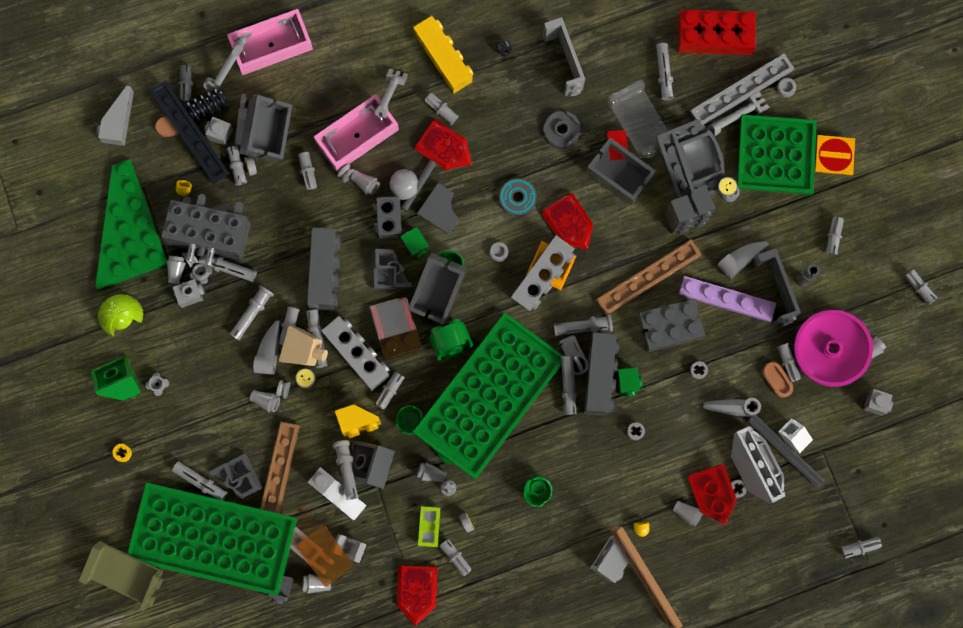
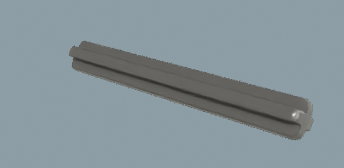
(785, 450)

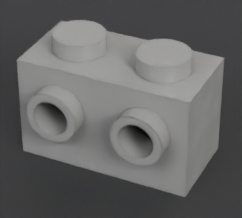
(610, 561)

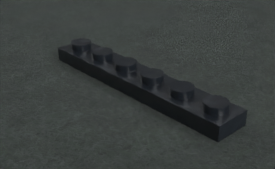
(189, 132)

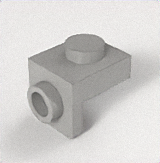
(352, 548)

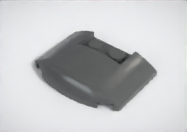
(691, 158)

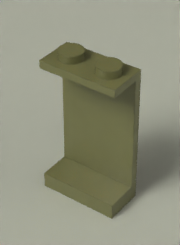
(122, 574)

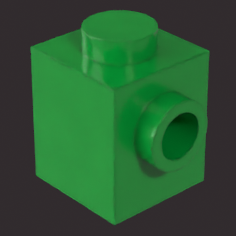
(415, 243)
(629, 381)

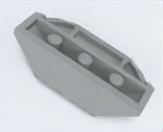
(757, 465)

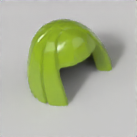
(119, 312)

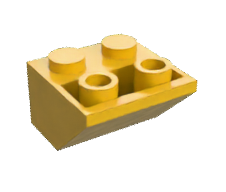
(355, 419)

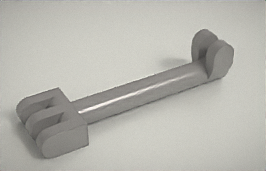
(394, 80)
(211, 83)
(754, 105)

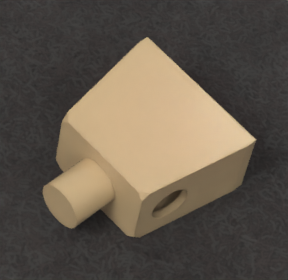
(302, 348)

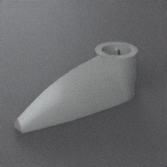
(737, 260)
(267, 353)
(734, 406)

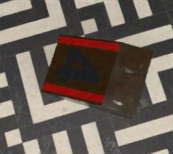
(395, 328)

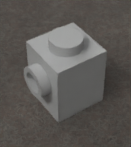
(218, 131)
(188, 293)
(878, 402)

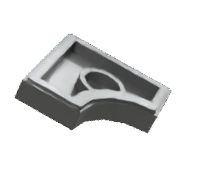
(438, 209)

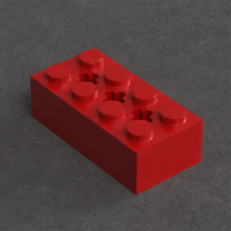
(721, 21)

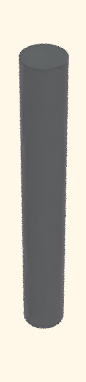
(421, 180)

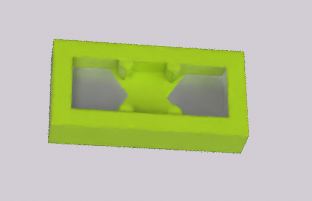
(429, 526)

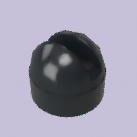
(505, 46)

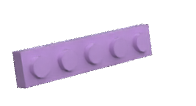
(727, 299)

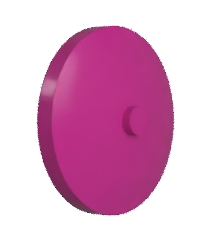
(833, 348)

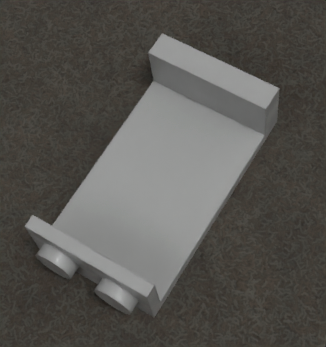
(557, 29)

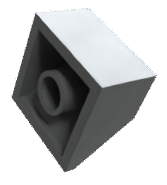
(371, 463)

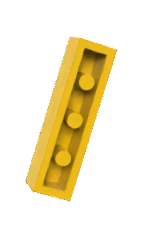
(443, 54)

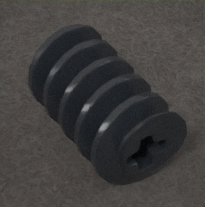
(207, 104)

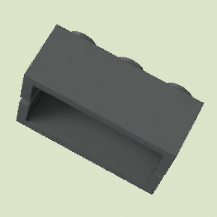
(266, 129)
(622, 177)
(683, 214)
(437, 288)
(671, 325)

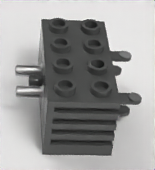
(206, 229)

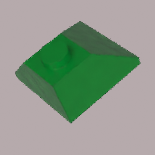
(116, 379)

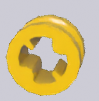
(124, 447)

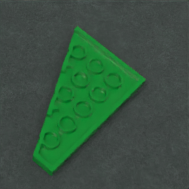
(129, 234)

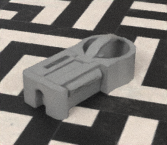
(571, 348)

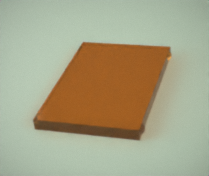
(325, 555)

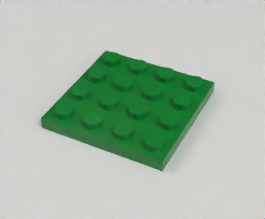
(776, 154)

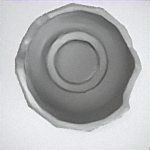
(403, 184)

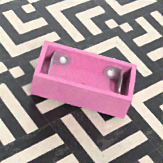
(284, 31)
(338, 139)

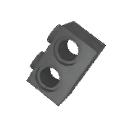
(392, 217)

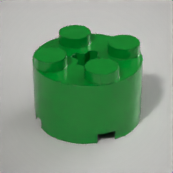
(450, 340)

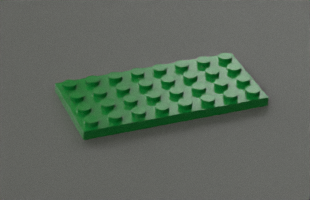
(489, 396)
(212, 539)

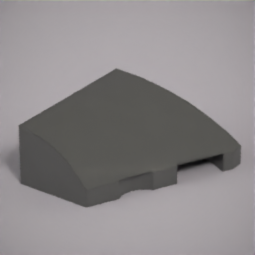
(387, 272)
(239, 476)

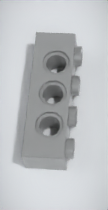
(557, 247)
(334, 331)

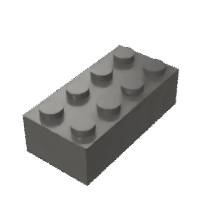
(323, 266)
(600, 374)

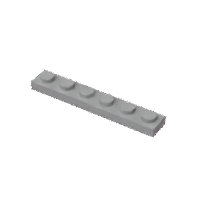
(742, 89)

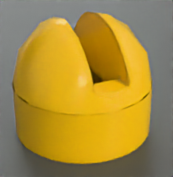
(183, 187)
(641, 528)

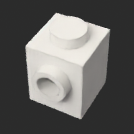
(795, 435)

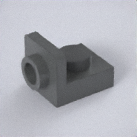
(284, 591)

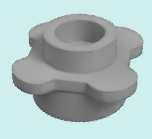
(198, 268)
(152, 384)

